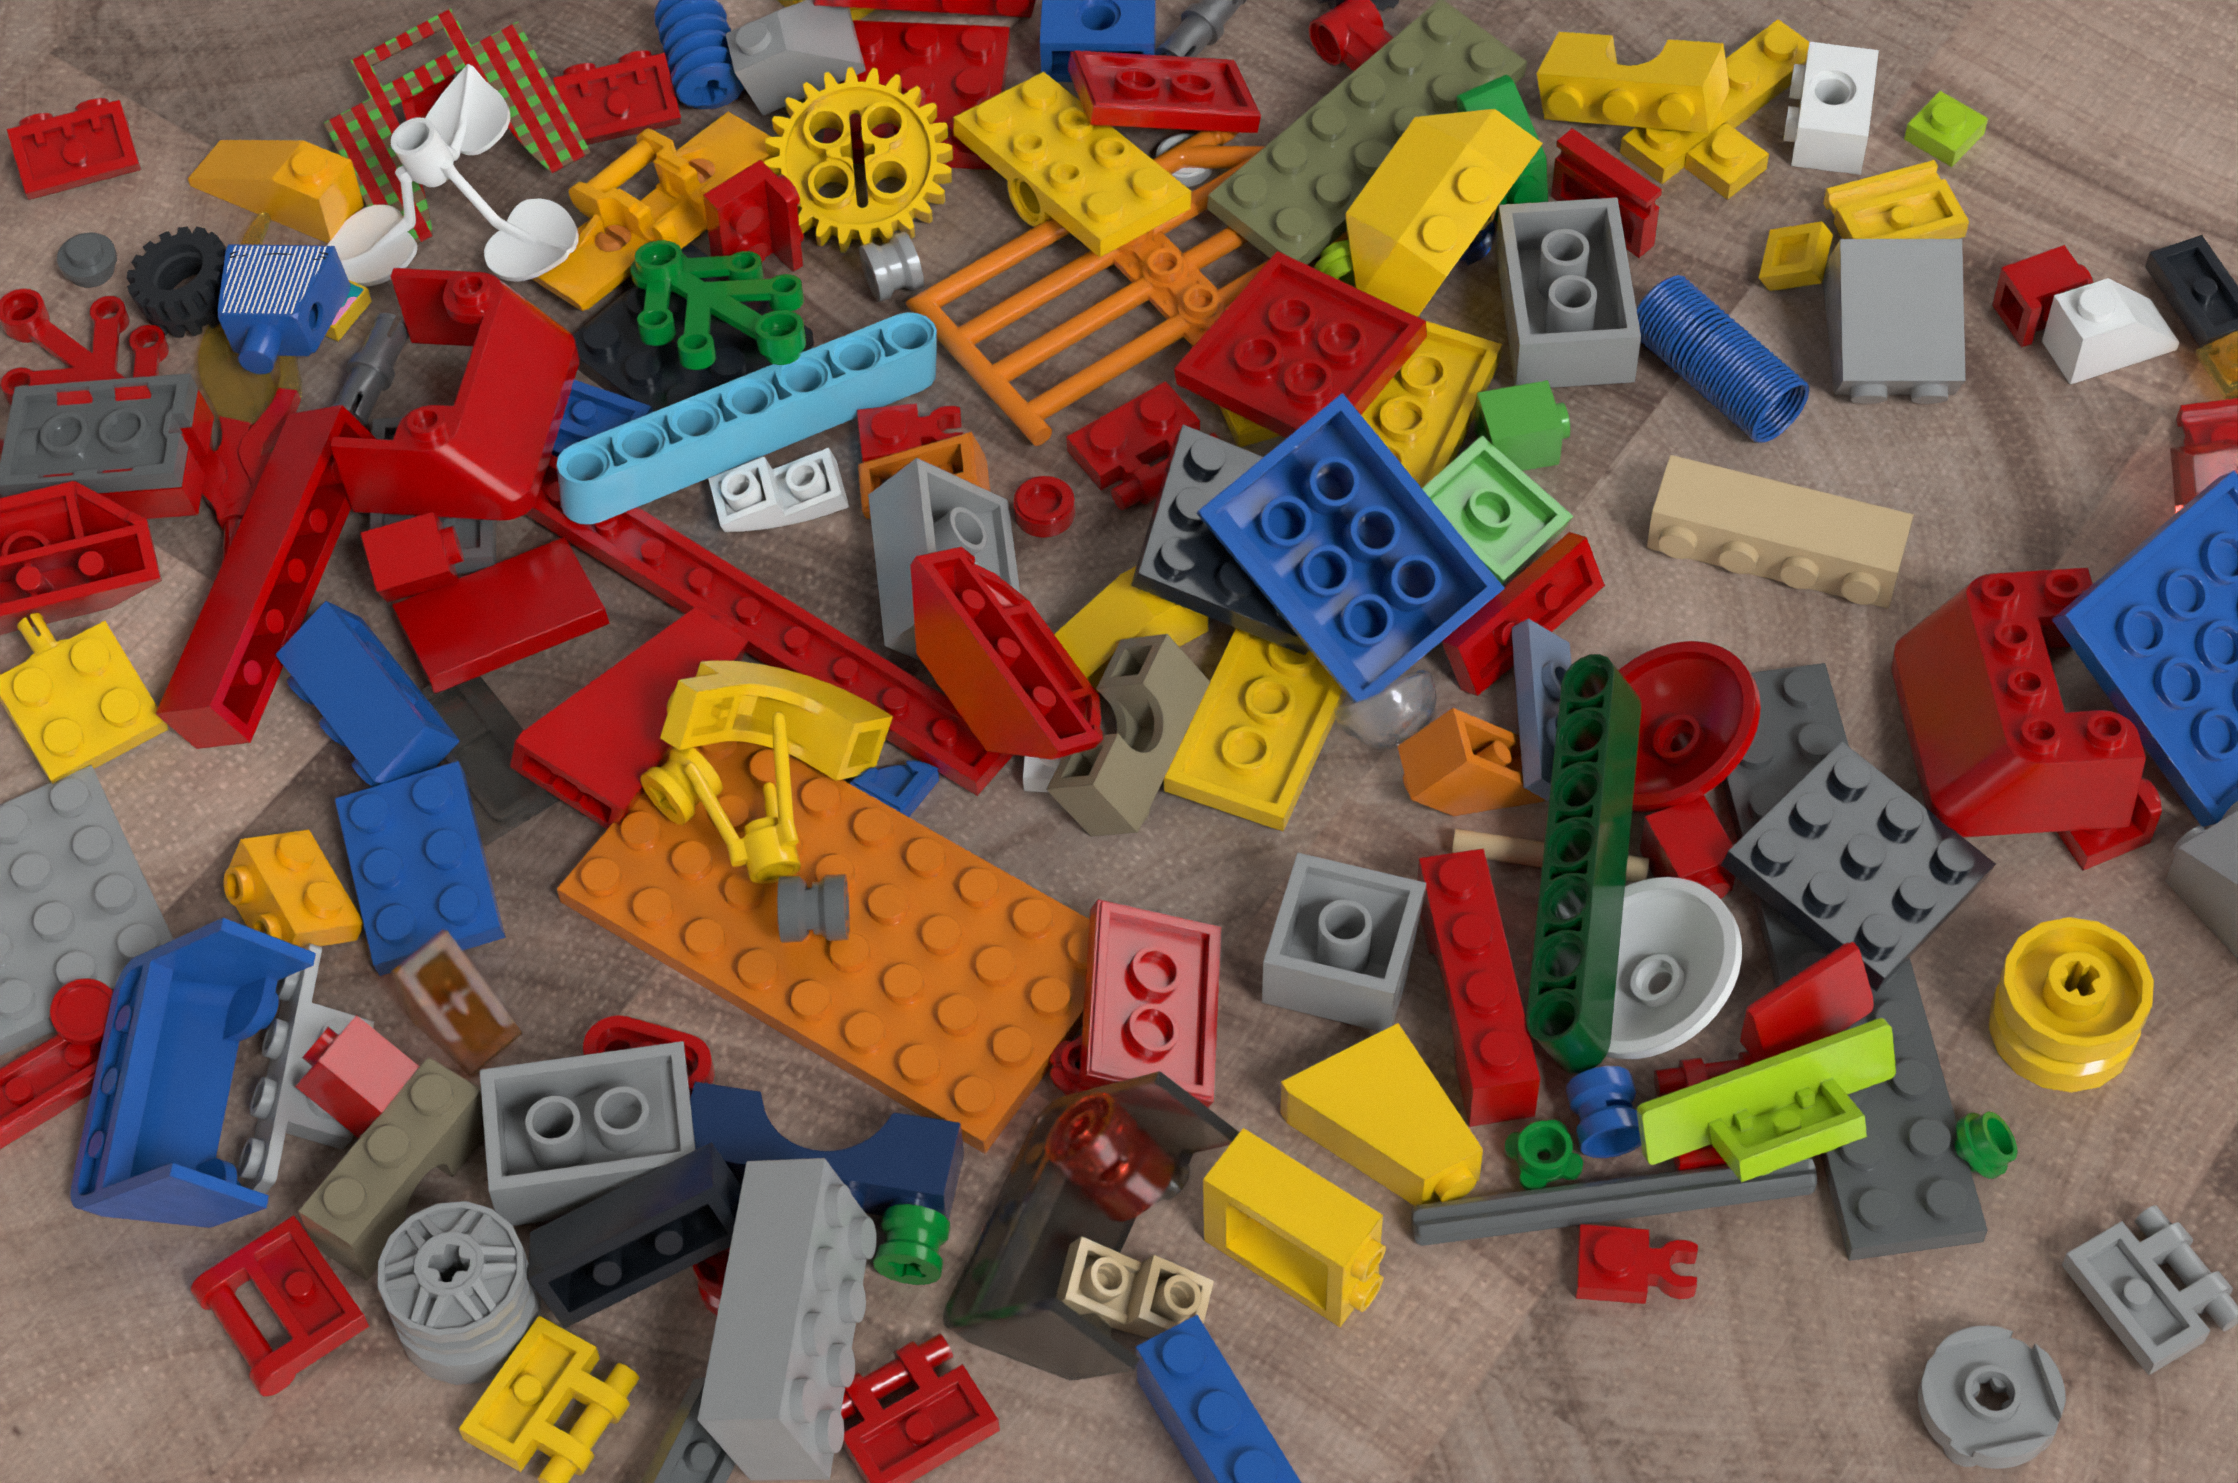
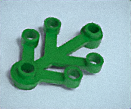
(664, 268)

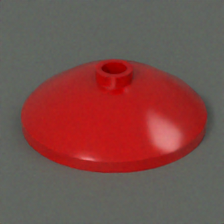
(1693, 723)

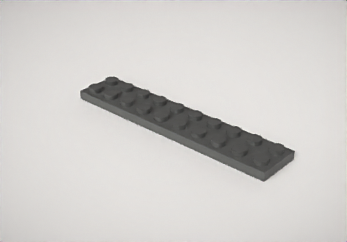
(1904, 1180)

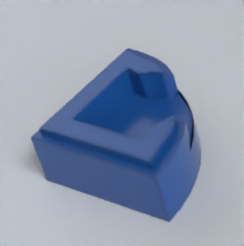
(899, 785)

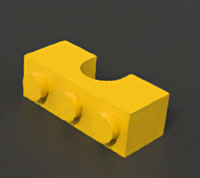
(1671, 92)

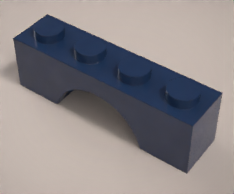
(902, 1163)

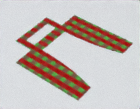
(502, 59)

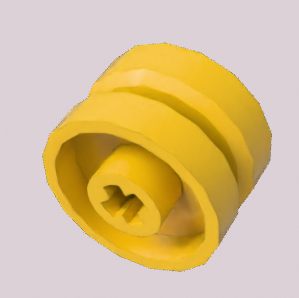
(2070, 1004)

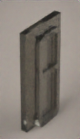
(485, 750)

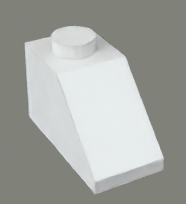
(2104, 330)

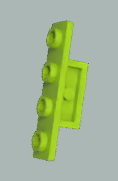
(1774, 1107)

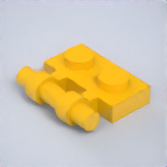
(531, 1394)

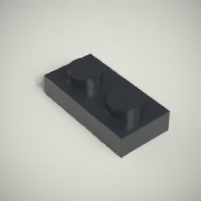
(2197, 288)

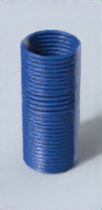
(1720, 361)

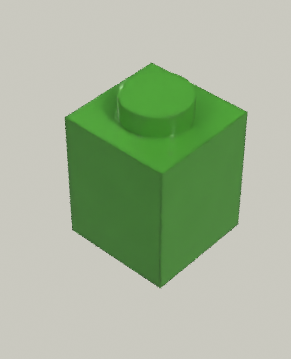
(1523, 423)

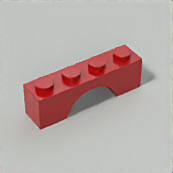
(1484, 1002)

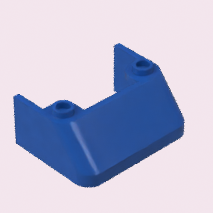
(170, 1074)

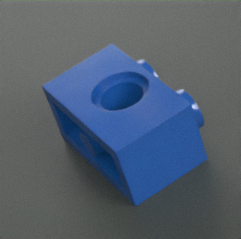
(1094, 27)

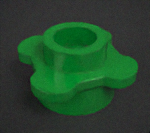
(1549, 1137)

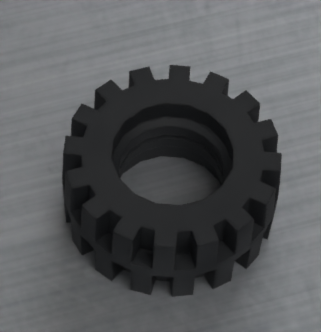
(165, 267)

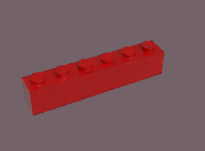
(263, 585)

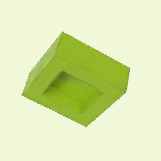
(1946, 128)

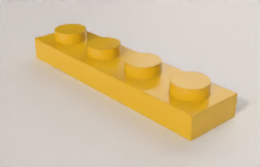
(1755, 77)

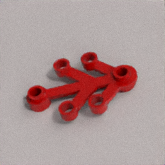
(28, 320)

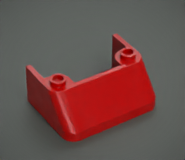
(497, 439)

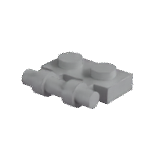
(2137, 1296)

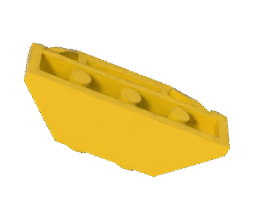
(1432, 202)

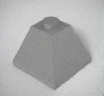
(793, 48)

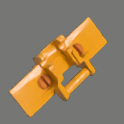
(669, 213)

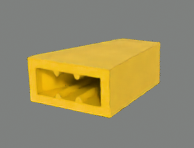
(1386, 1118)

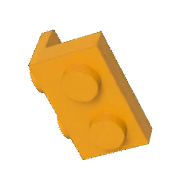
(290, 891)

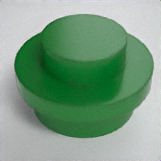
(1985, 1143)

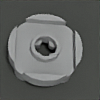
(1972, 1432)

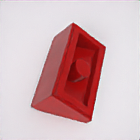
(1809, 1005)

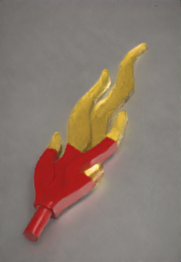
(249, 415)

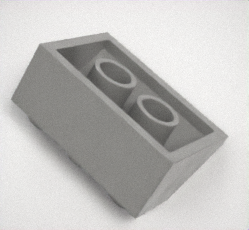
(928, 513)

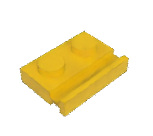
(1897, 206)

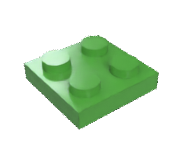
(1497, 508)

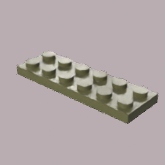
(1308, 176)

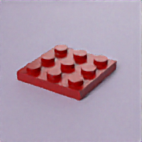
(948, 62)
(1298, 345)

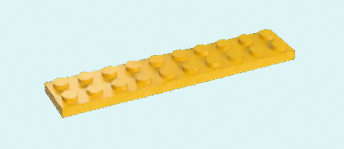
(1274, 706)

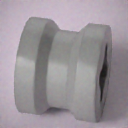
(891, 266)

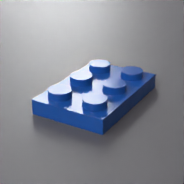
(419, 865)

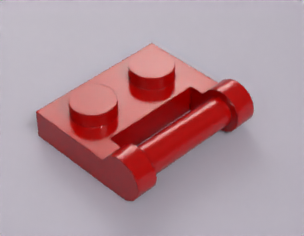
(299, 1292)

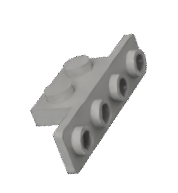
(276, 1100)

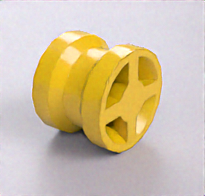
(671, 787)

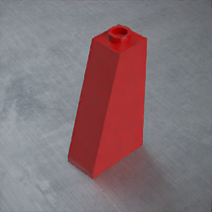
(611, 729)

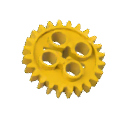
(910, 155)

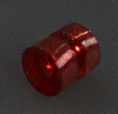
(1109, 1157)

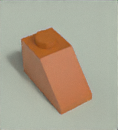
(1464, 766)

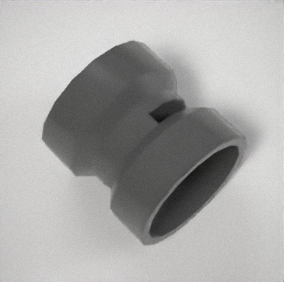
(817, 908)

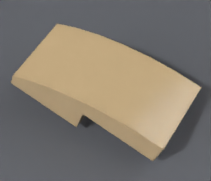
(1130, 1293)

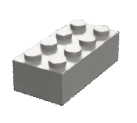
(787, 1321)

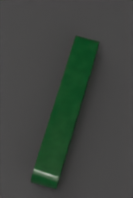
(1584, 865)

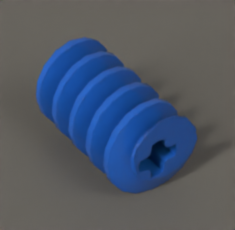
(698, 52)

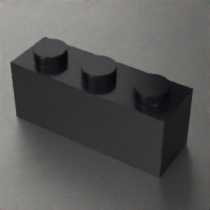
(635, 1236)

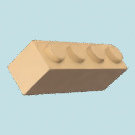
(1779, 531)

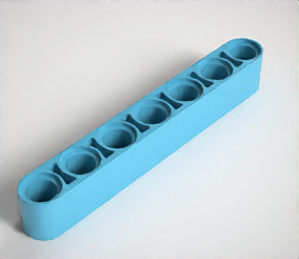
(746, 418)

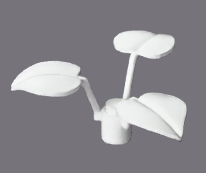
(466, 121)

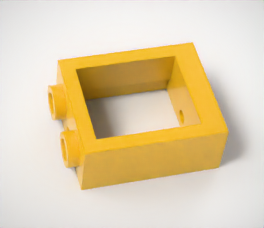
(1293, 1228)

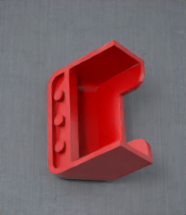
(1991, 718)

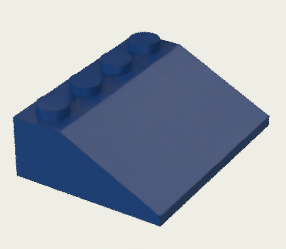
(1350, 550)

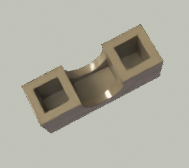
(1154, 701)
(366, 1196)

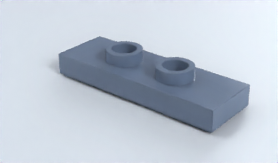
(1539, 670)

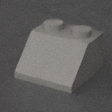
(1342, 942)

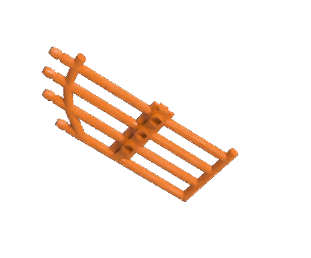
(1150, 262)

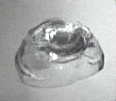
(1393, 713)

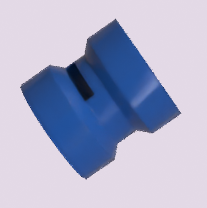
(1605, 1111)

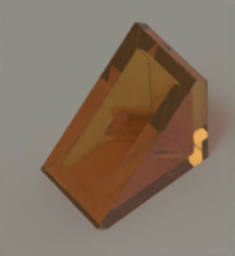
(454, 1004)

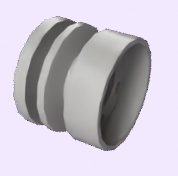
(457, 1291)

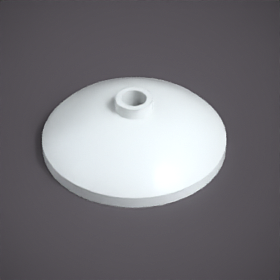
(1673, 965)

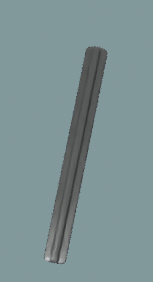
(1604, 1201)

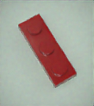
(1543, 592)

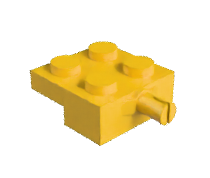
(77, 699)

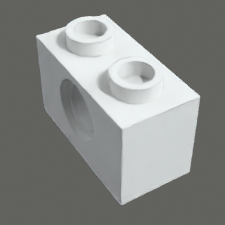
(1833, 109)

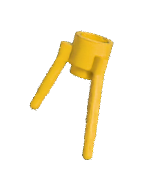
(768, 841)

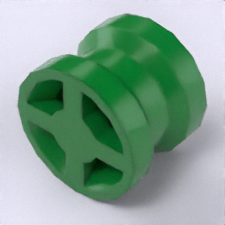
(912, 1244)

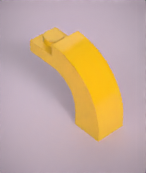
(737, 703)

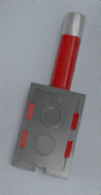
(114, 436)

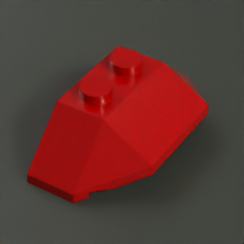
(70, 554)
(1000, 661)

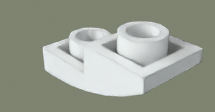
(769, 498)

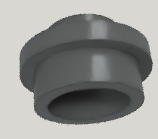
(87, 259)

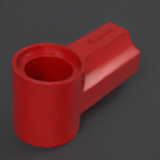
(1349, 33)

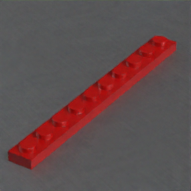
(776, 631)

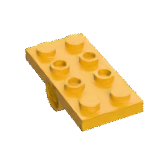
(1070, 169)

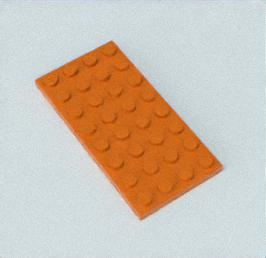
(949, 963)

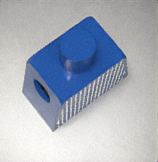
(279, 300)

